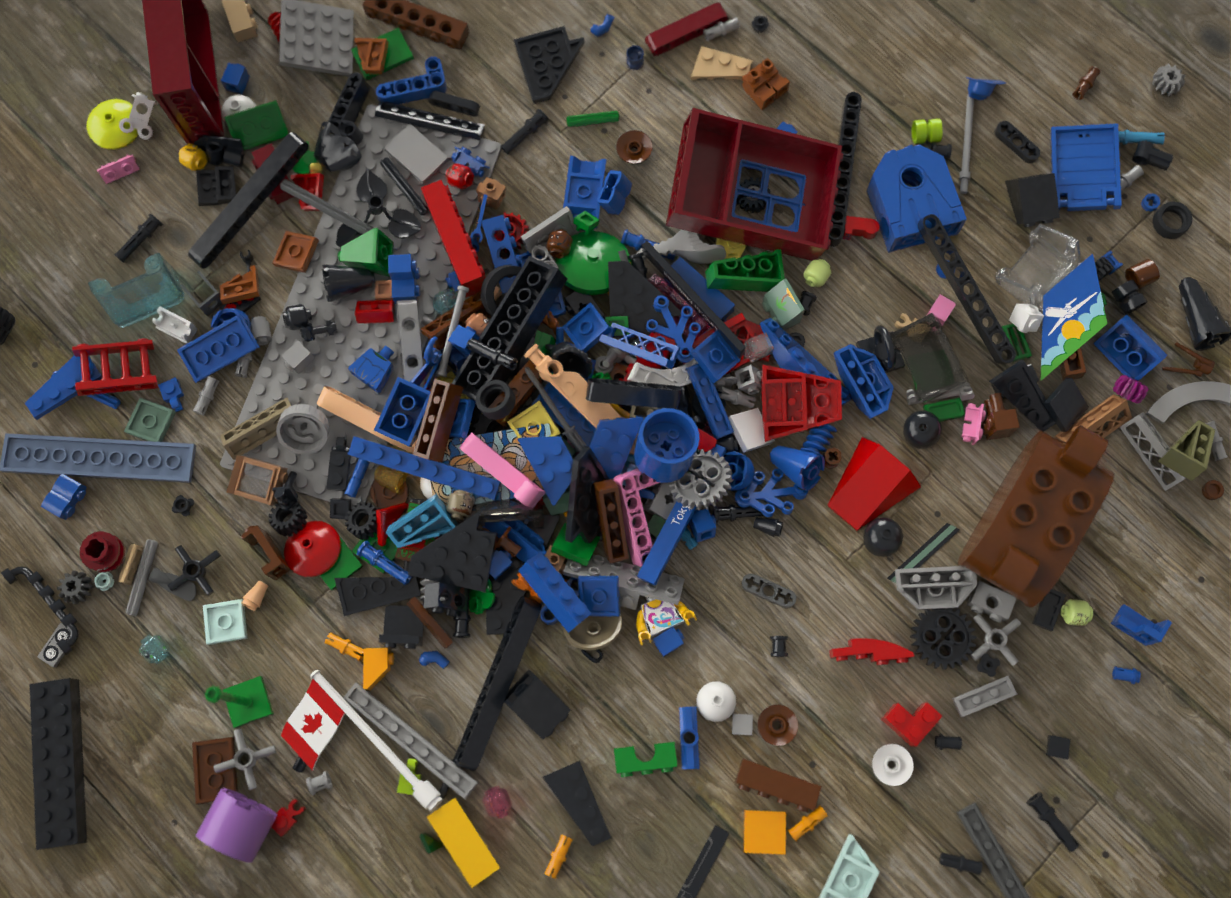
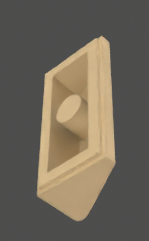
(130, 564)

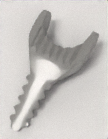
(690, 247)

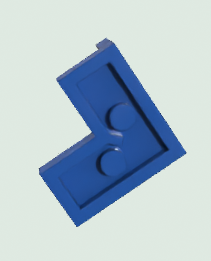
(1140, 627)

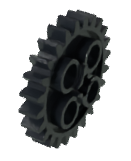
(956, 650)

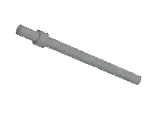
(964, 175)

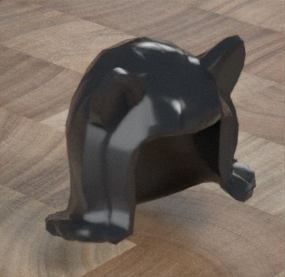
(571, 358)

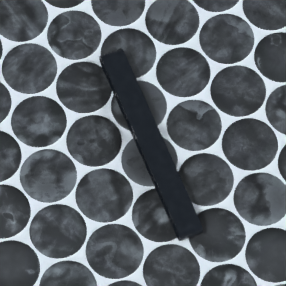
(848, 144)
(248, 200)
(974, 295)
(497, 684)

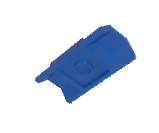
(583, 186)

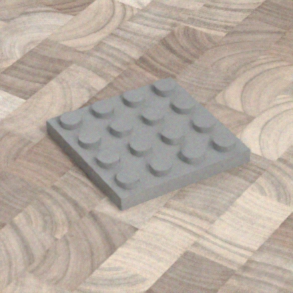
(316, 37)

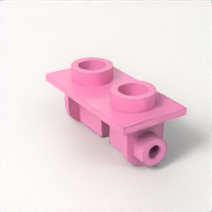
(118, 169)
(975, 416)

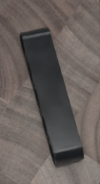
(633, 393)

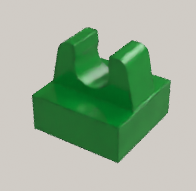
(586, 222)

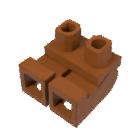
(764, 84)

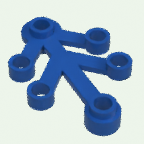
(674, 332)
(768, 494)

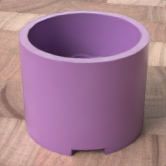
(236, 825)

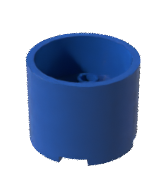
(666, 445)

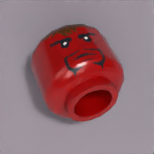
(459, 176)

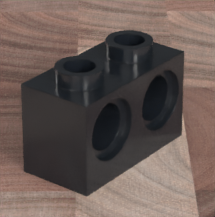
(445, 598)

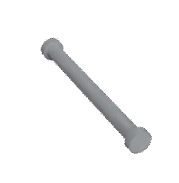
(454, 323)

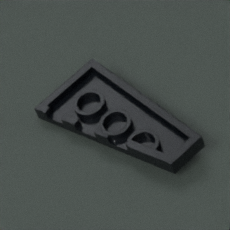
(1024, 393)

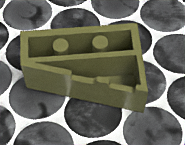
(1191, 451)

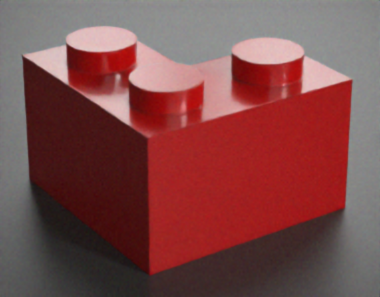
(912, 727)

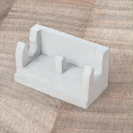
(174, 325)

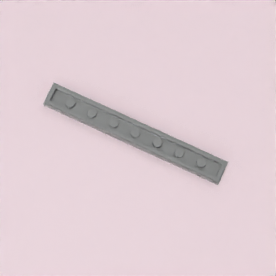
(411, 741)

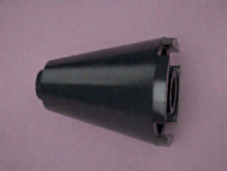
(345, 281)

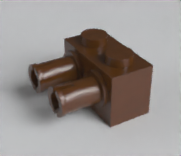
(1000, 421)

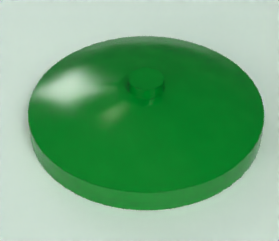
(588, 262)

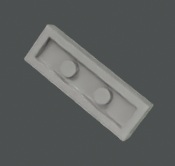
(984, 696)

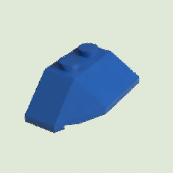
(864, 380)

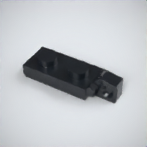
(339, 466)

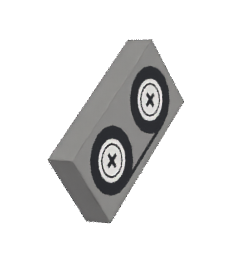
(51, 652)

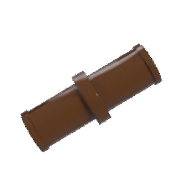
(1086, 83)

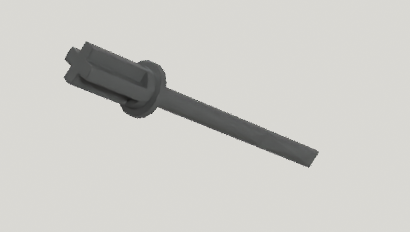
(570, 432)

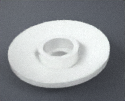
(902, 760)

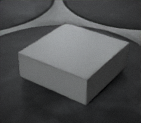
(742, 724)

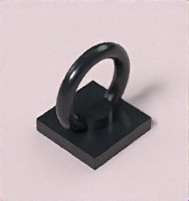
(883, 348)

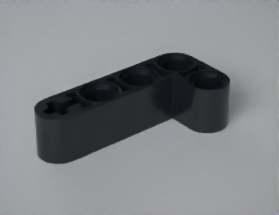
(349, 106)

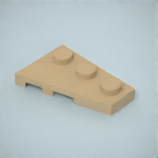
(718, 64)

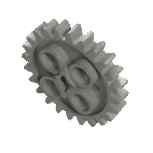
(710, 465)

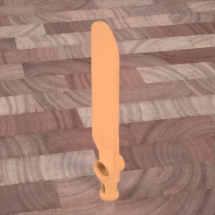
(573, 388)

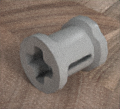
(319, 783)

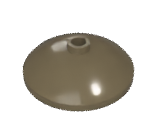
(607, 630)

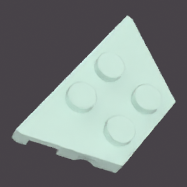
(851, 874)

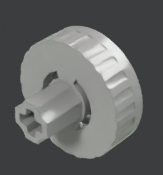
(305, 420)

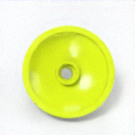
(107, 132)

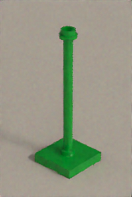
(244, 701)

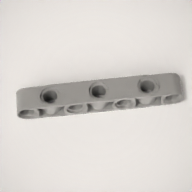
(409, 340)

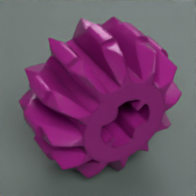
(1130, 389)

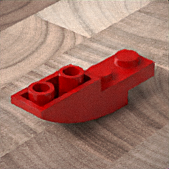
(879, 651)

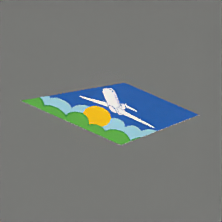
(1071, 315)

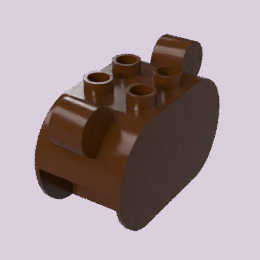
(1040, 514)

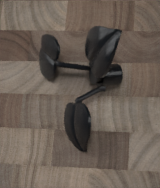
(373, 190)

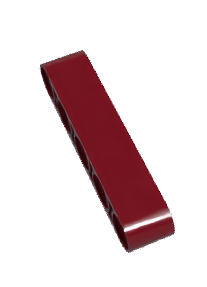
(685, 29)

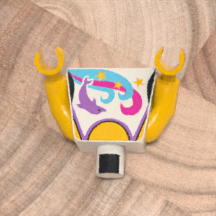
(659, 616)

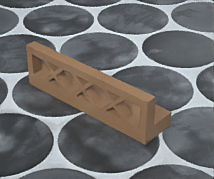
(1095, 419)

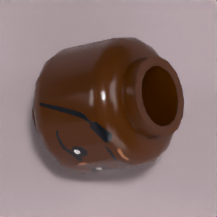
(559, 243)

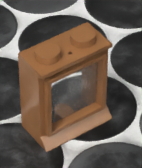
(255, 479)

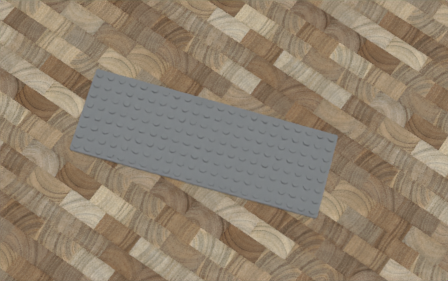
(338, 351)

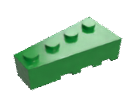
(746, 273)

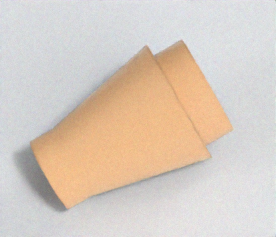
(254, 597)

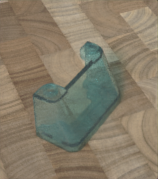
(141, 295)

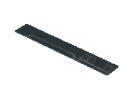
(703, 863)

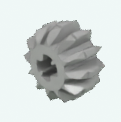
(1168, 80)

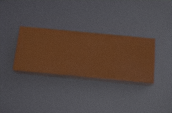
(430, 622)

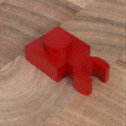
(285, 818)

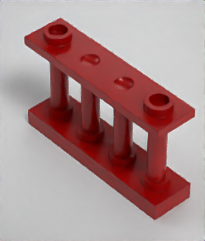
(110, 385)

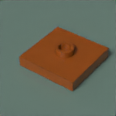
(295, 251)

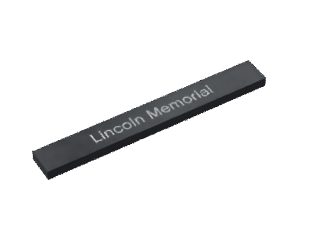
(693, 298)

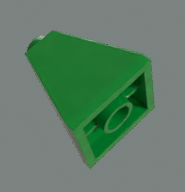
(368, 252)

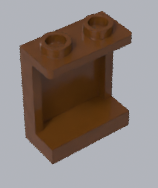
(278, 565)

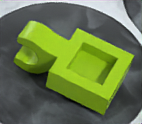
(404, 785)

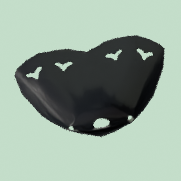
(331, 149)

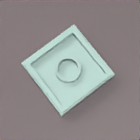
(225, 622)

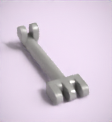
(965, 394)

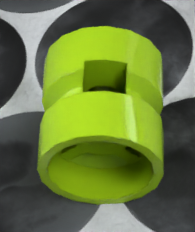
(926, 131)

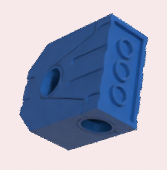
(901, 206)

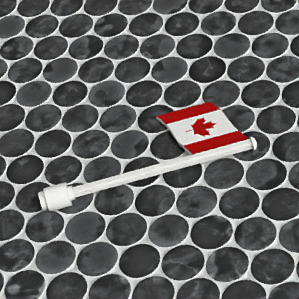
(317, 721)

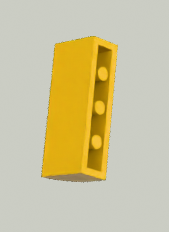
(463, 842)

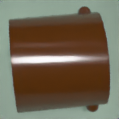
(1143, 273)

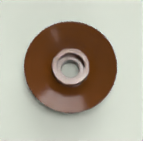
(637, 140)
(788, 724)

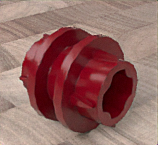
(94, 546)

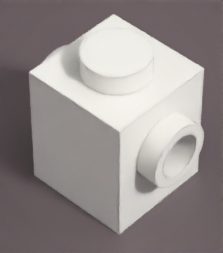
(1026, 318)

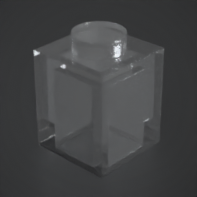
(758, 347)

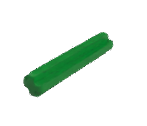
(592, 118)

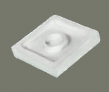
(749, 430)

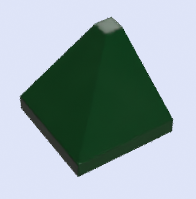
(429, 843)

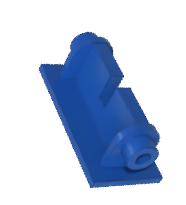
(476, 164)

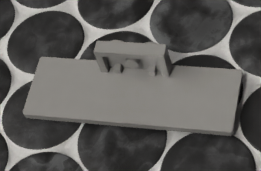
(630, 586)

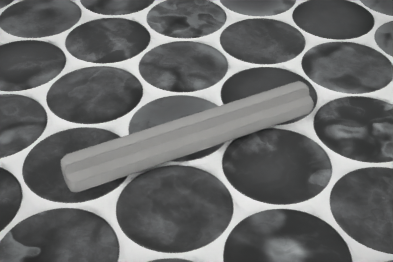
(141, 577)

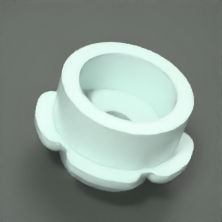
(101, 577)

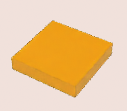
(764, 832)

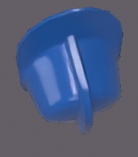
(982, 88)

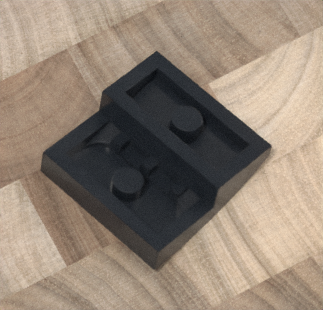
(215, 186)

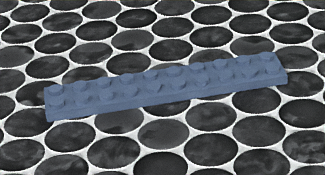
(98, 458)

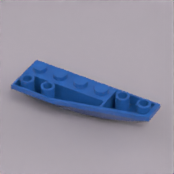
(794, 357)

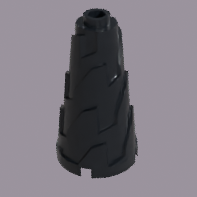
(1202, 316)

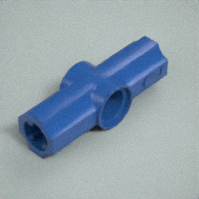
(688, 723)

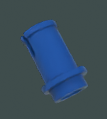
(1126, 674)

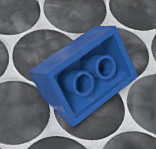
(1130, 349)

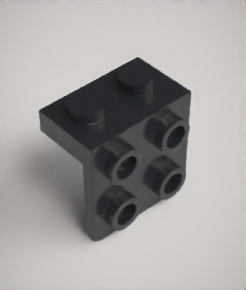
(401, 628)

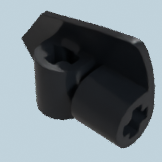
(222, 150)

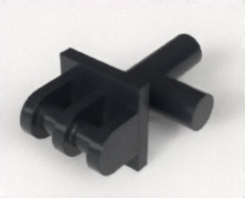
(287, 494)

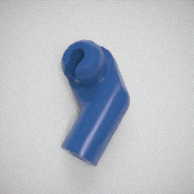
(604, 28)

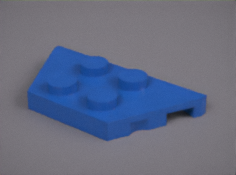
(613, 442)
(550, 462)

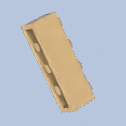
(240, 20)

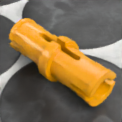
(345, 646)
(808, 823)
(558, 856)

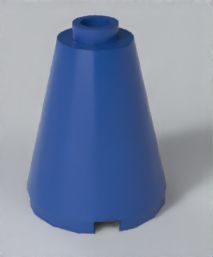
(798, 465)

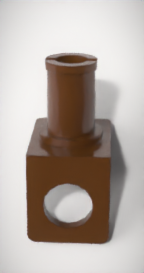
(506, 543)

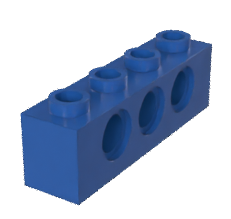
(490, 227)

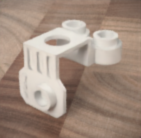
(137, 120)

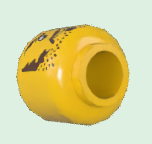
(192, 157)

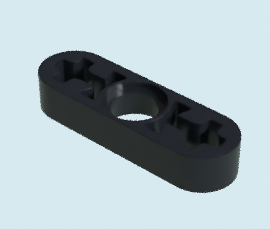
(454, 103)
(1003, 136)

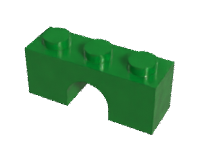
(663, 759)

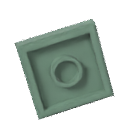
(149, 421)

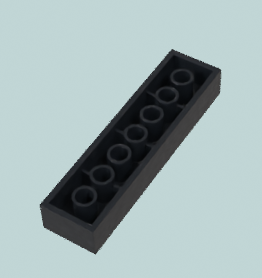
(512, 325)
(57, 763)

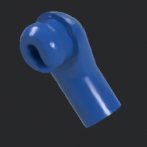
(433, 656)

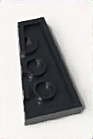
(373, 592)
(576, 796)

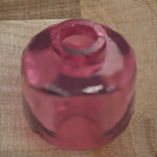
(497, 802)

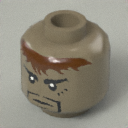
(459, 504)

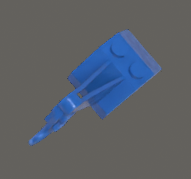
(408, 401)

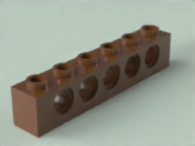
(426, 17)

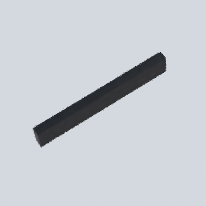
(429, 120)

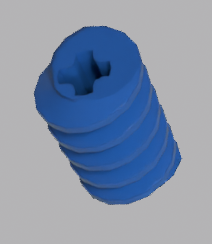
(818, 438)

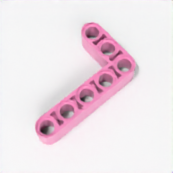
(525, 489)
(635, 511)

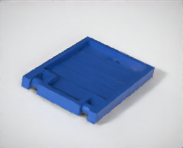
(1086, 166)

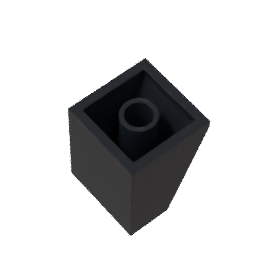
(1034, 199)
(536, 705)

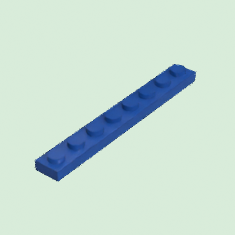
(424, 468)

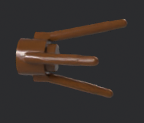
(1202, 364)

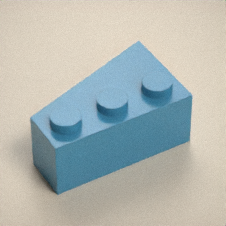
(421, 523)

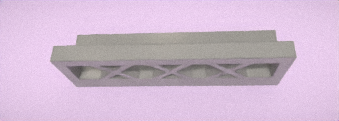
(1157, 443)

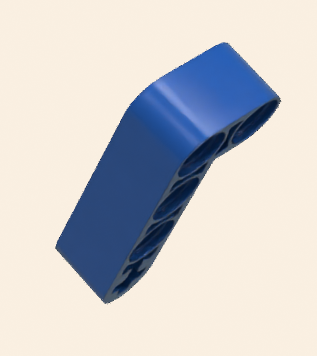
(428, 81)

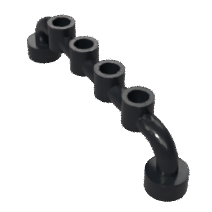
(56, 606)

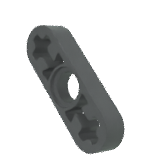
(780, 601)

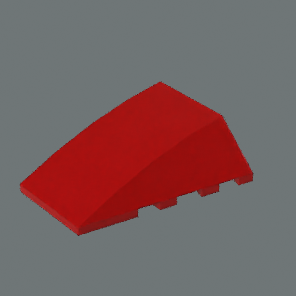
(797, 401)
(871, 485)

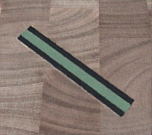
(927, 549)

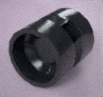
(1129, 297)

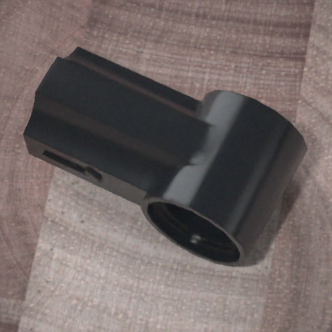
(1147, 154)

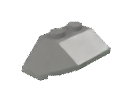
(935, 586)

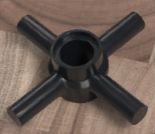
(187, 567)

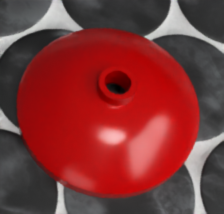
(318, 555)

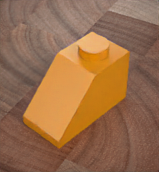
(376, 665)

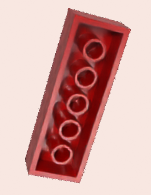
(454, 236)

